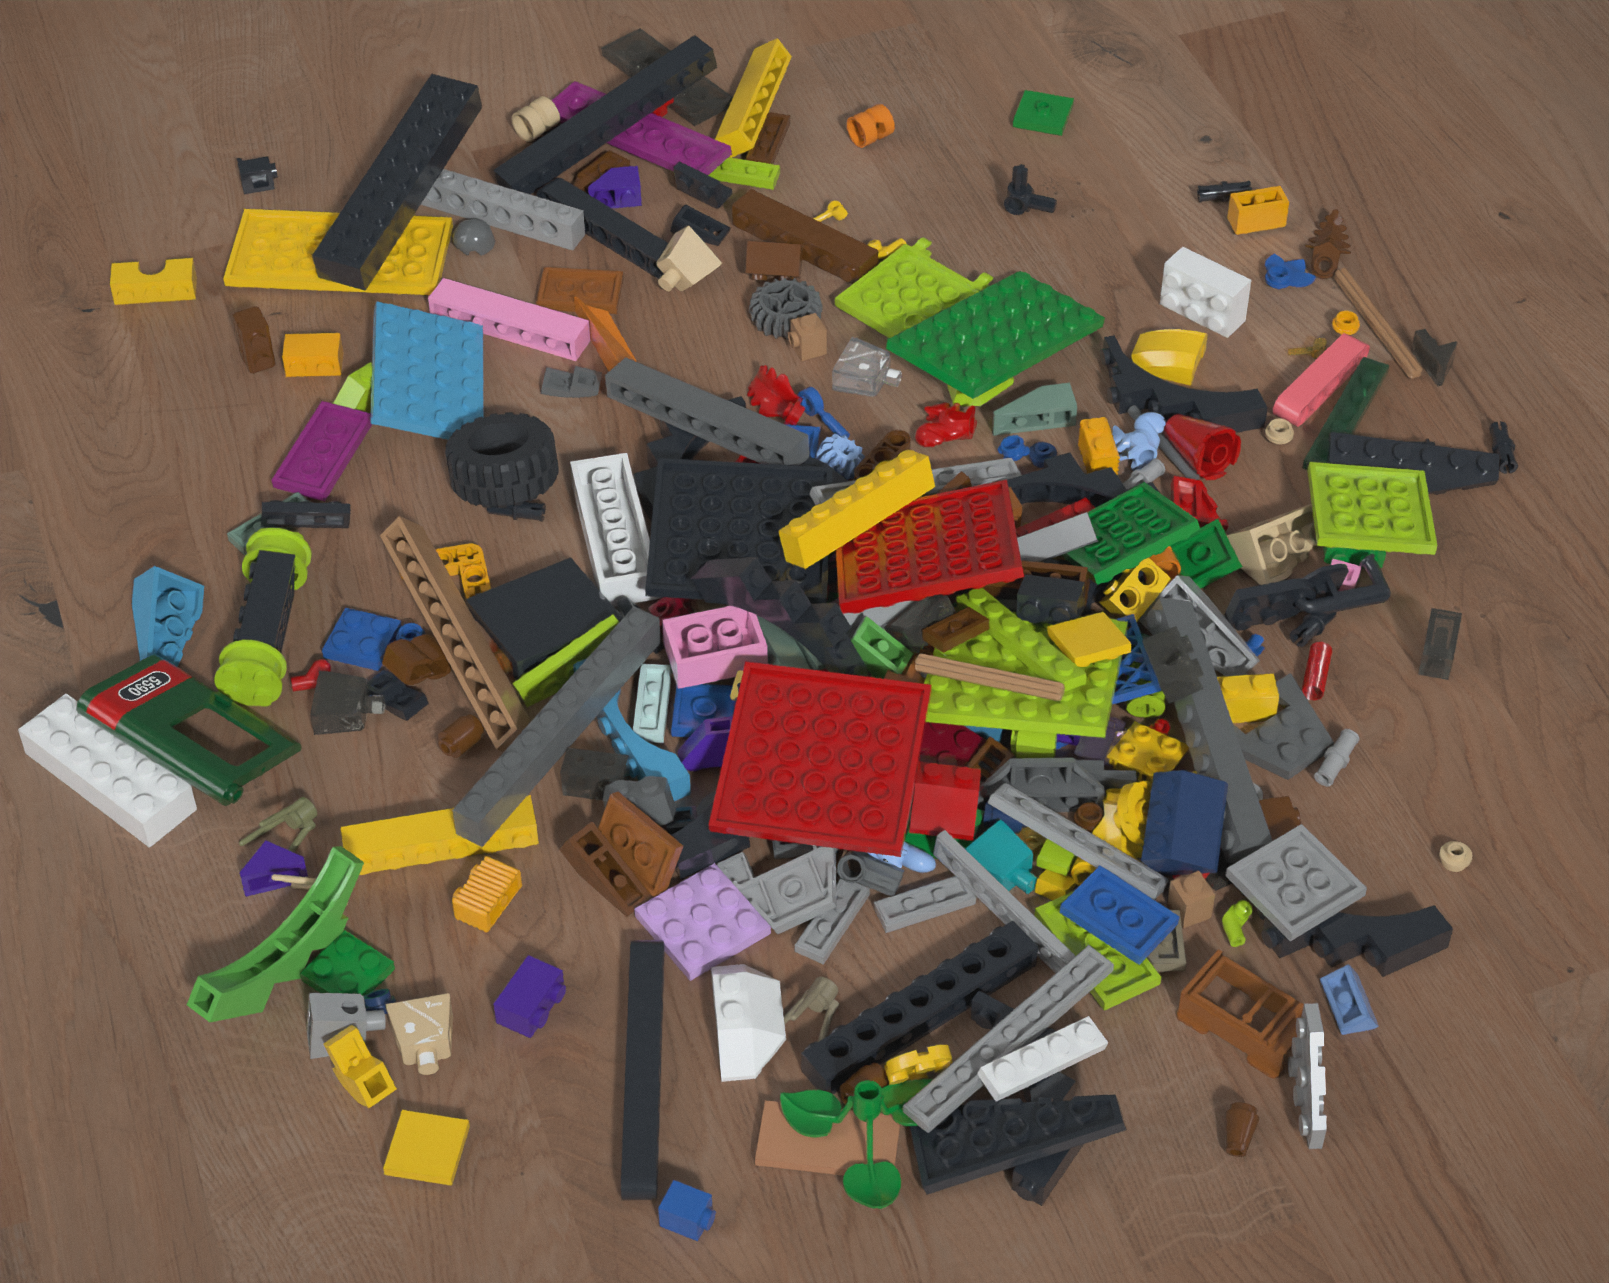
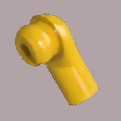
(886, 251)

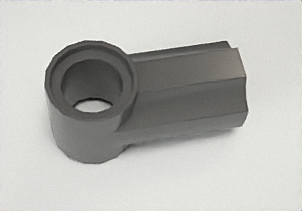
(873, 874)

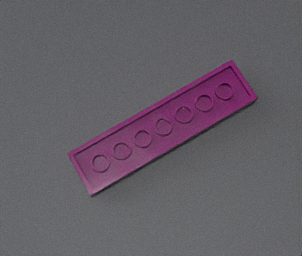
(652, 136)

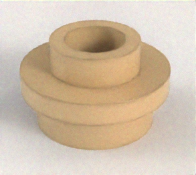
(1279, 431)
(1455, 862)

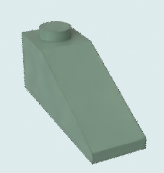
(1039, 410)

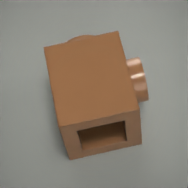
(808, 337)
(1192, 897)

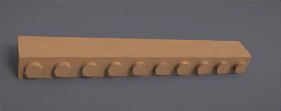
(456, 632)

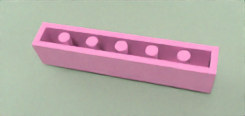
(512, 319)

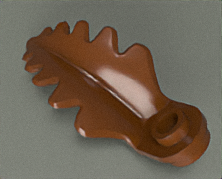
(1328, 245)

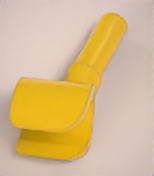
(835, 209)

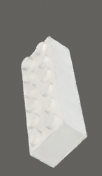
(612, 526)
(107, 772)

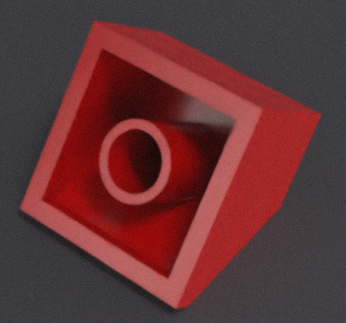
(945, 800)

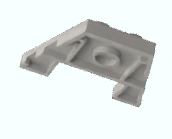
(789, 892)

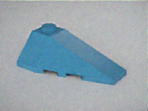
(165, 613)

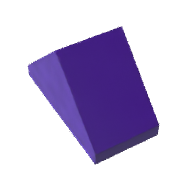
(267, 861)

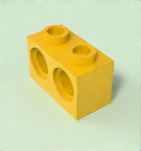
(1139, 595)

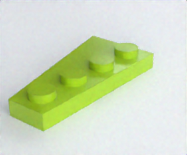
(558, 668)

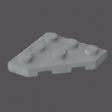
(1309, 1075)

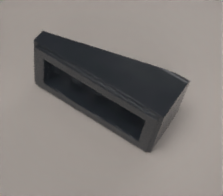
(699, 222)

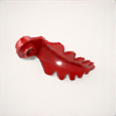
(775, 396)

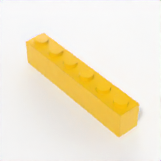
(754, 97)
(856, 508)
(431, 838)

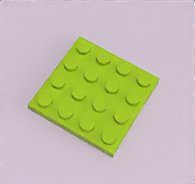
(1371, 508)

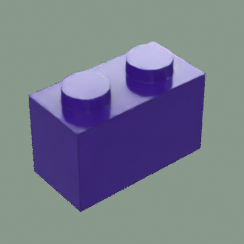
(529, 997)

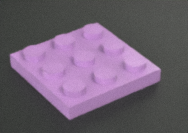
(702, 921)

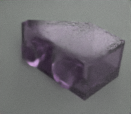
(1098, 748)

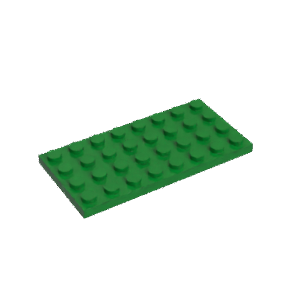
(995, 334)

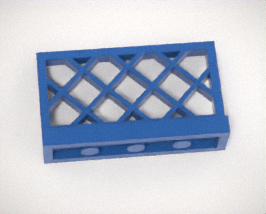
(1129, 690)

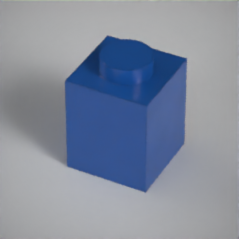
(686, 1211)

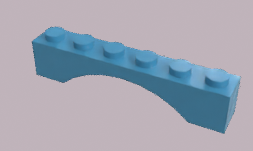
(643, 756)

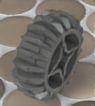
(781, 302)

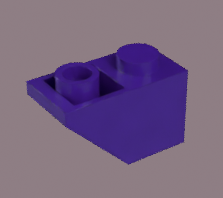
(618, 188)
(706, 745)

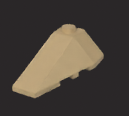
(1275, 545)

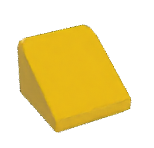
(1054, 885)

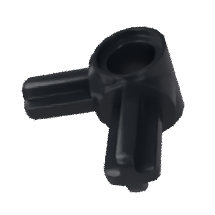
(1021, 195)

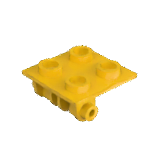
(1146, 752)

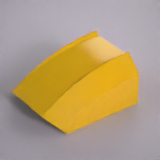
(1170, 353)

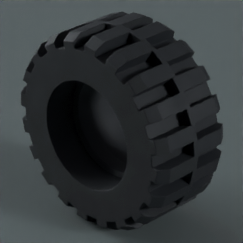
(502, 460)

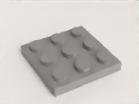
(1296, 882)

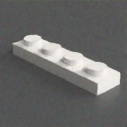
(1042, 1058)

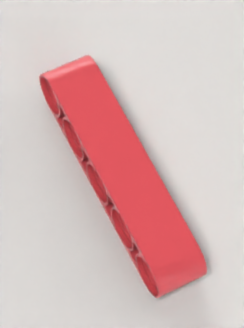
(1320, 380)

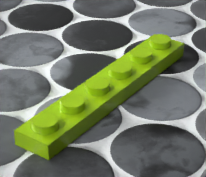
(1023, 640)

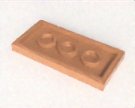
(833, 1154)

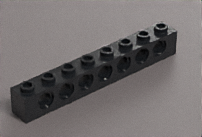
(993, 960)

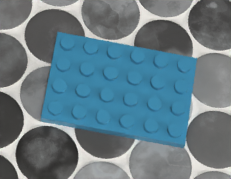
(425, 371)

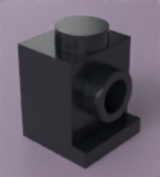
(257, 174)

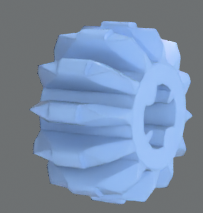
(840, 455)

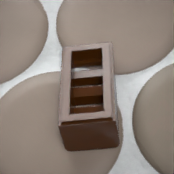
(995, 749)

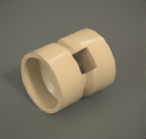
(535, 119)

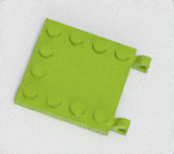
(906, 290)

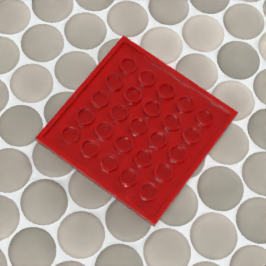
(932, 549)
(821, 759)

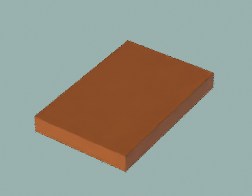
(593, 287)
(640, 843)

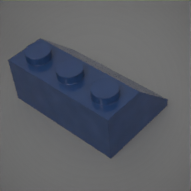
(1184, 823)

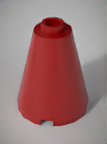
(1203, 444)

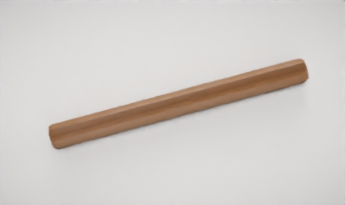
(1378, 323)

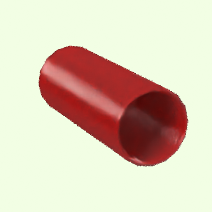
(1313, 674)

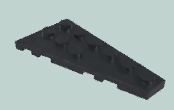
(1443, 466)
(1008, 1133)

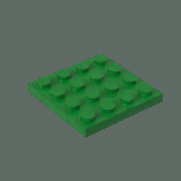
(1130, 531)

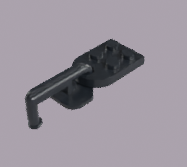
(1312, 594)

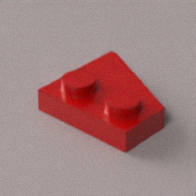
(1193, 498)

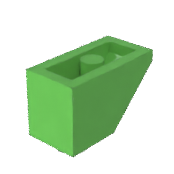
(879, 649)

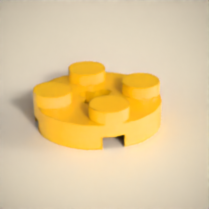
(1133, 810)
(917, 1065)

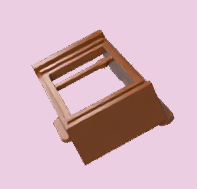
(1264, 1049)

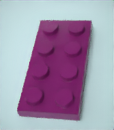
(322, 451)

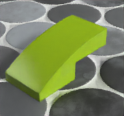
(1055, 858)

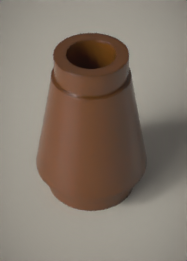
(1240, 1127)

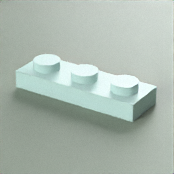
(652, 702)

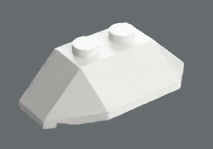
(746, 1020)

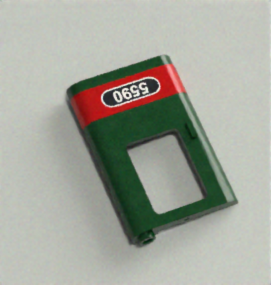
(156, 695)

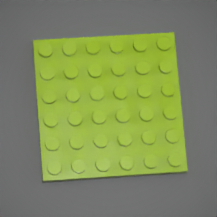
(1080, 711)

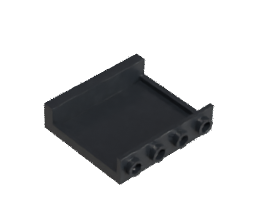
(540, 613)

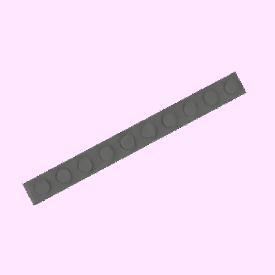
(556, 727)
(1213, 737)

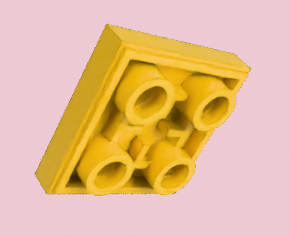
(1089, 639)
(426, 1147)

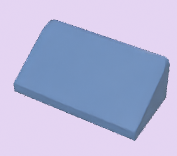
(1348, 1001)

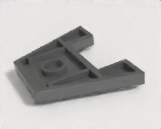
(1288, 739)

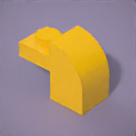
(357, 1070)

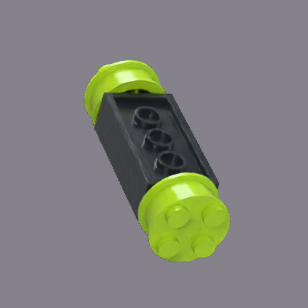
(254, 660)

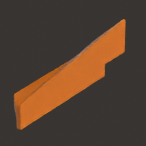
(604, 334)

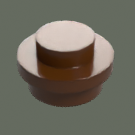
(1088, 816)

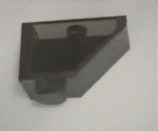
(1439, 643)

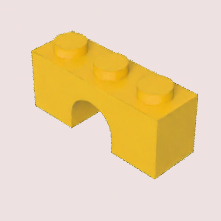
(173, 283)

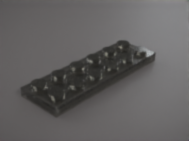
(640, 50)

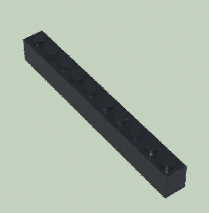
(607, 117)

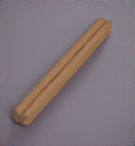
(990, 677)

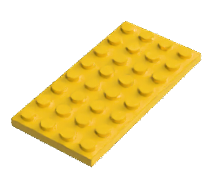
(278, 249)

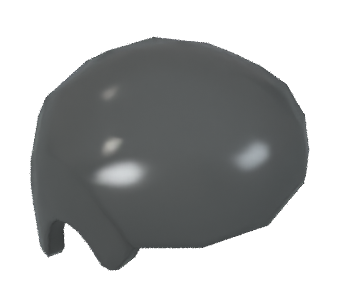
(473, 236)

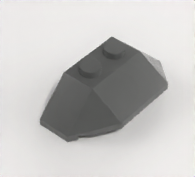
(1053, 782)

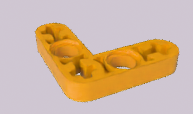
(466, 567)

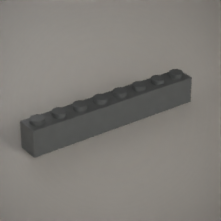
(706, 415)

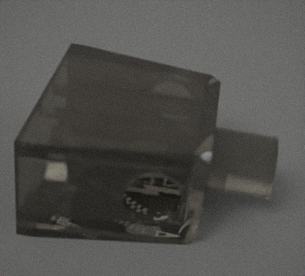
(342, 703)

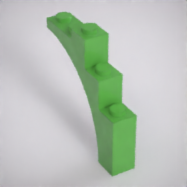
(313, 925)

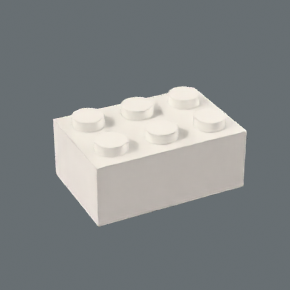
(1205, 292)

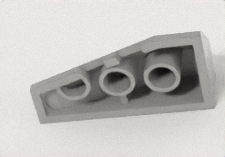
(1225, 646)

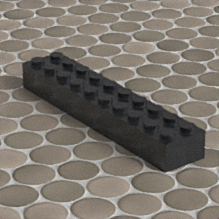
(397, 182)

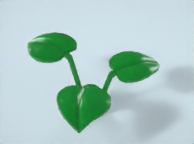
(815, 1111)

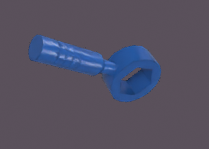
(814, 405)

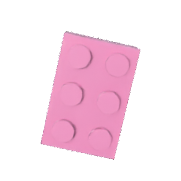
(712, 644)

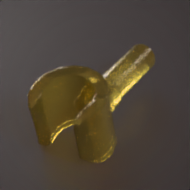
(1315, 350)

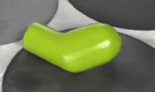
(1234, 920)

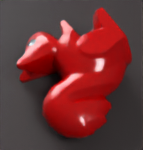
(946, 425)

